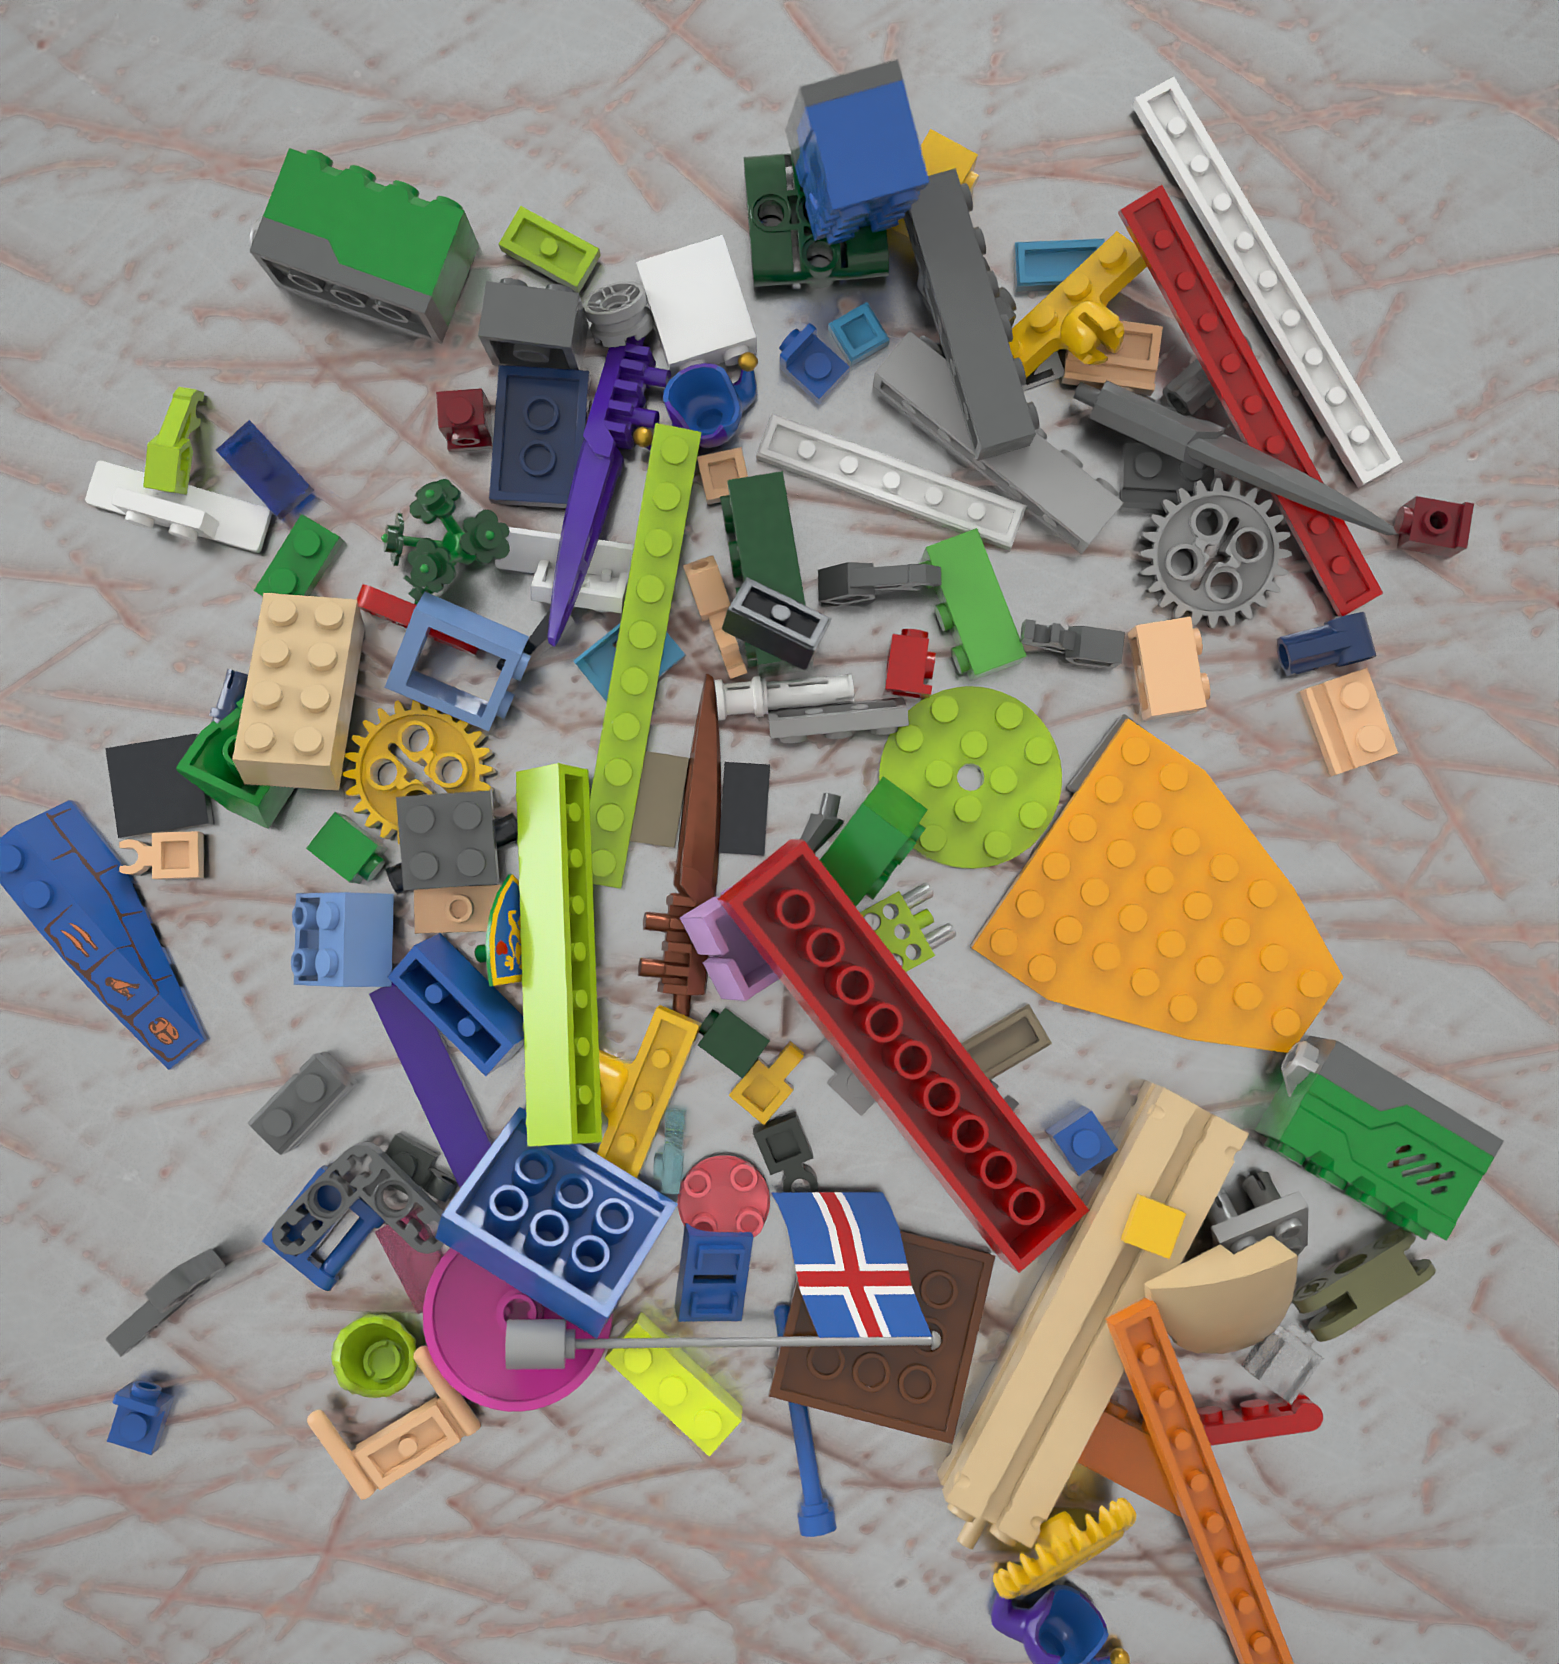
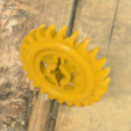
(1064, 1548)

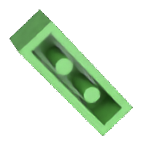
(973, 607)

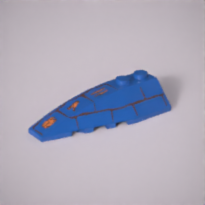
(94, 920)

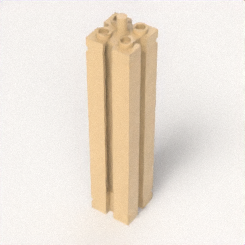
(1061, 1353)

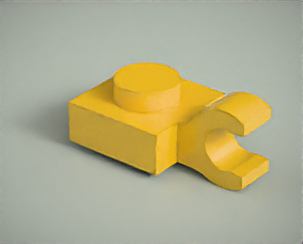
(765, 1086)

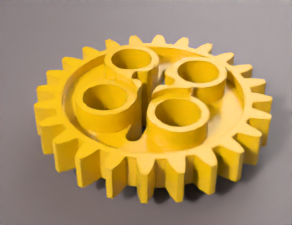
(446, 743)

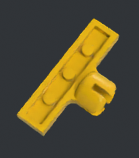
(1076, 310)
(640, 1090)

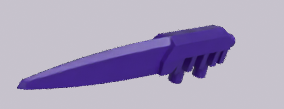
(613, 416)

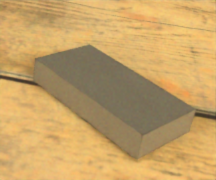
(659, 800)
(1007, 1041)

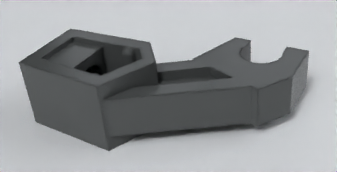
(858, 581)
(1079, 643)

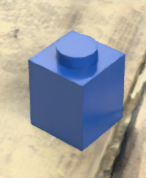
(1081, 1140)

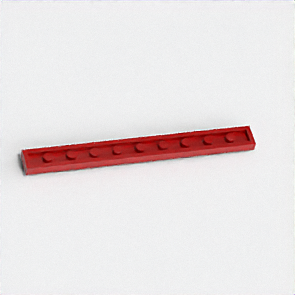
(1244, 391)

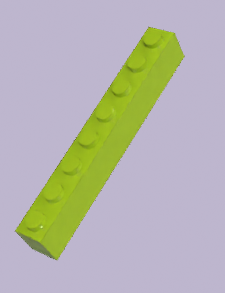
(558, 956)

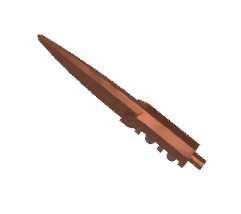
(696, 863)

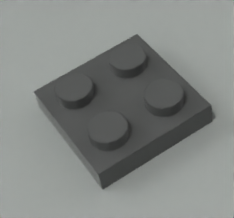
(447, 840)

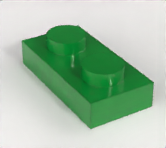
(300, 560)

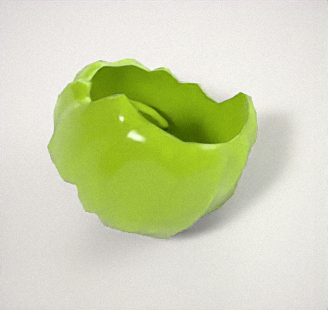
(374, 1356)

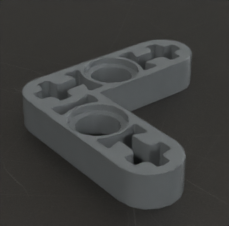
(371, 1190)
(165, 1299)

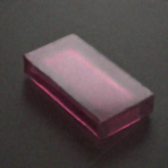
(411, 1267)

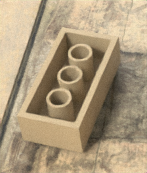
(299, 692)

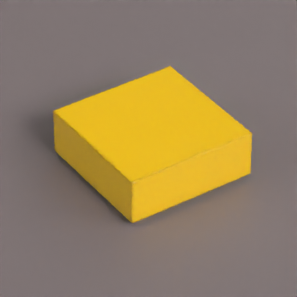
(1153, 1226)

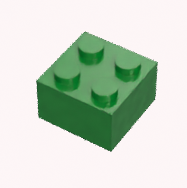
(874, 841)

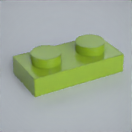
(549, 249)

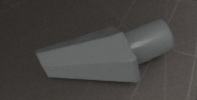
(823, 825)

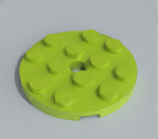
(1016, 766)

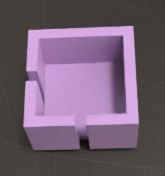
(734, 962)

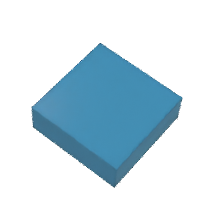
(858, 334)

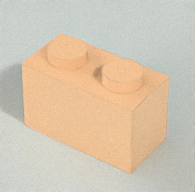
(1168, 668)

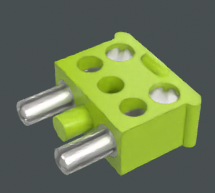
(910, 923)

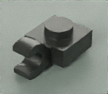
(418, 1165)

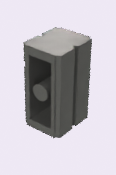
(302, 1102)

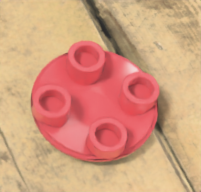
(724, 1196)

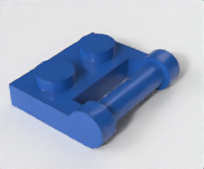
(325, 1273)

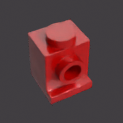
(909, 665)

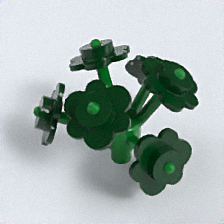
(435, 559)

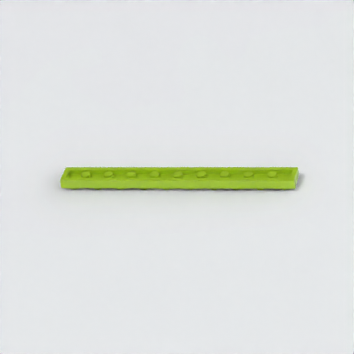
(640, 648)

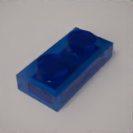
(264, 470)

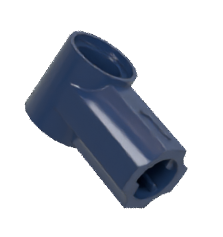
(1338, 642)

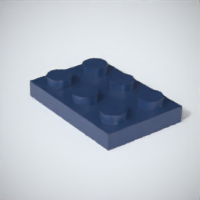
(537, 434)

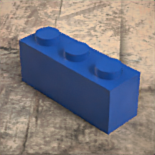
(460, 1003)

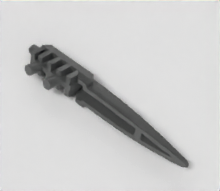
(1204, 445)

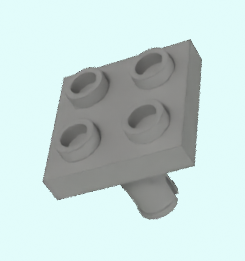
(1274, 1216)

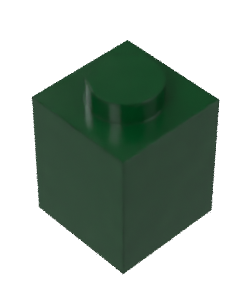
(732, 1040)

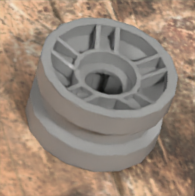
(618, 313)

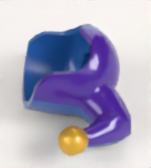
(707, 401)
(1057, 1629)

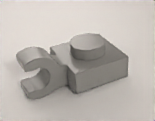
(844, 1080)

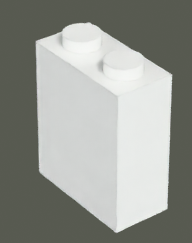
(697, 305)

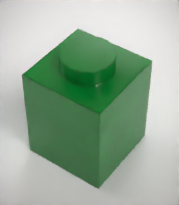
(348, 849)

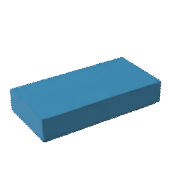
(1048, 263)

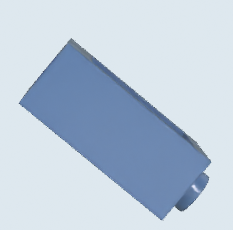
(471, 629)

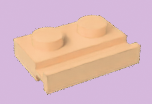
(1129, 367)
(1349, 722)

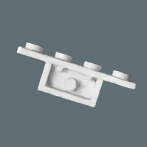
(187, 516)
(605, 580)

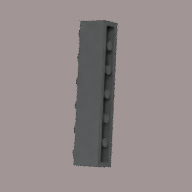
(968, 318)

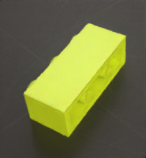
(677, 1387)

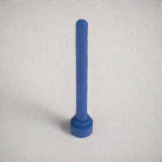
(815, 1515)

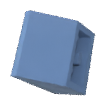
(343, 939)

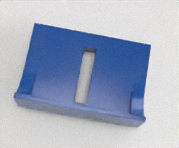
(712, 1255)

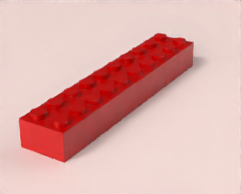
(903, 1053)

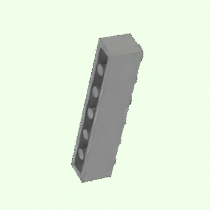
(1035, 476)

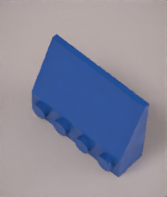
(556, 1224)

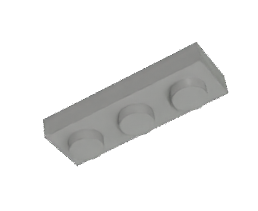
(838, 720)

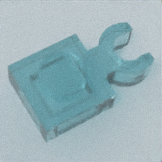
(670, 1162)

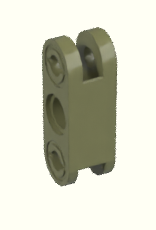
(1362, 1285)

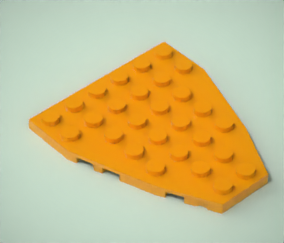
(1162, 909)

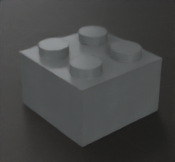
(533, 325)

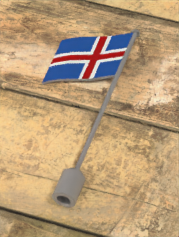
(846, 1269)

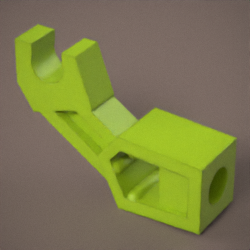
(171, 451)

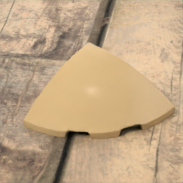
(1225, 1298)

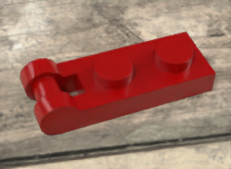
(1260, 1420)

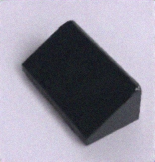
(775, 624)

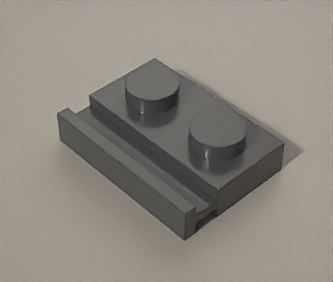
(1154, 476)

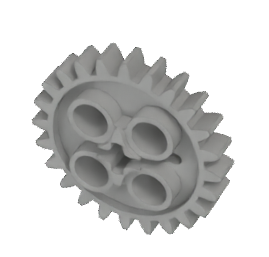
(1249, 576)

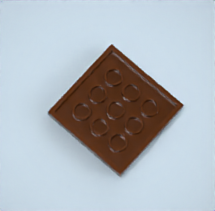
(899, 1384)

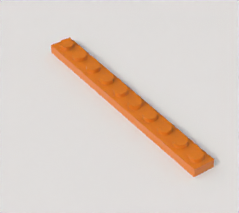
(1197, 1484)

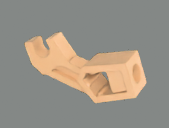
(712, 606)

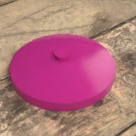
(466, 1338)

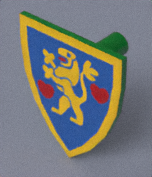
(503, 938)

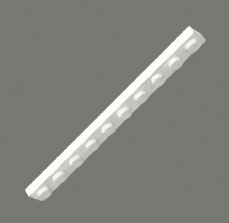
(1266, 282)

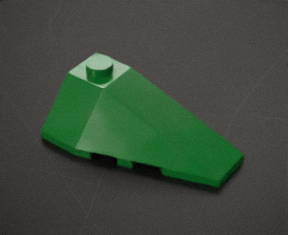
(212, 770)

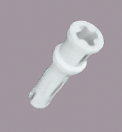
(760, 696)

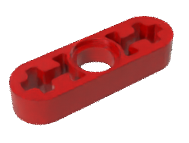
(400, 612)

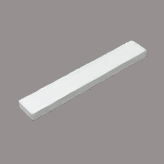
(890, 481)

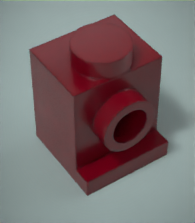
(465, 419)
(1418, 535)

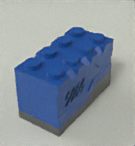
(856, 151)

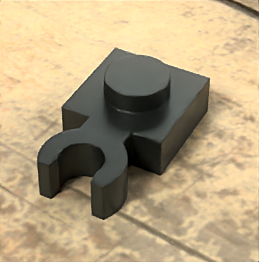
(785, 1150)

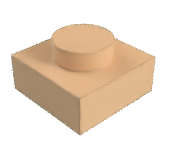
(717, 469)

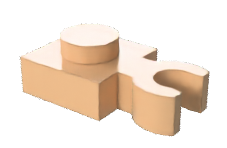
(170, 856)

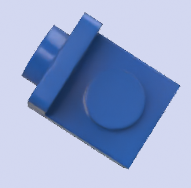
(811, 363)
(140, 1416)

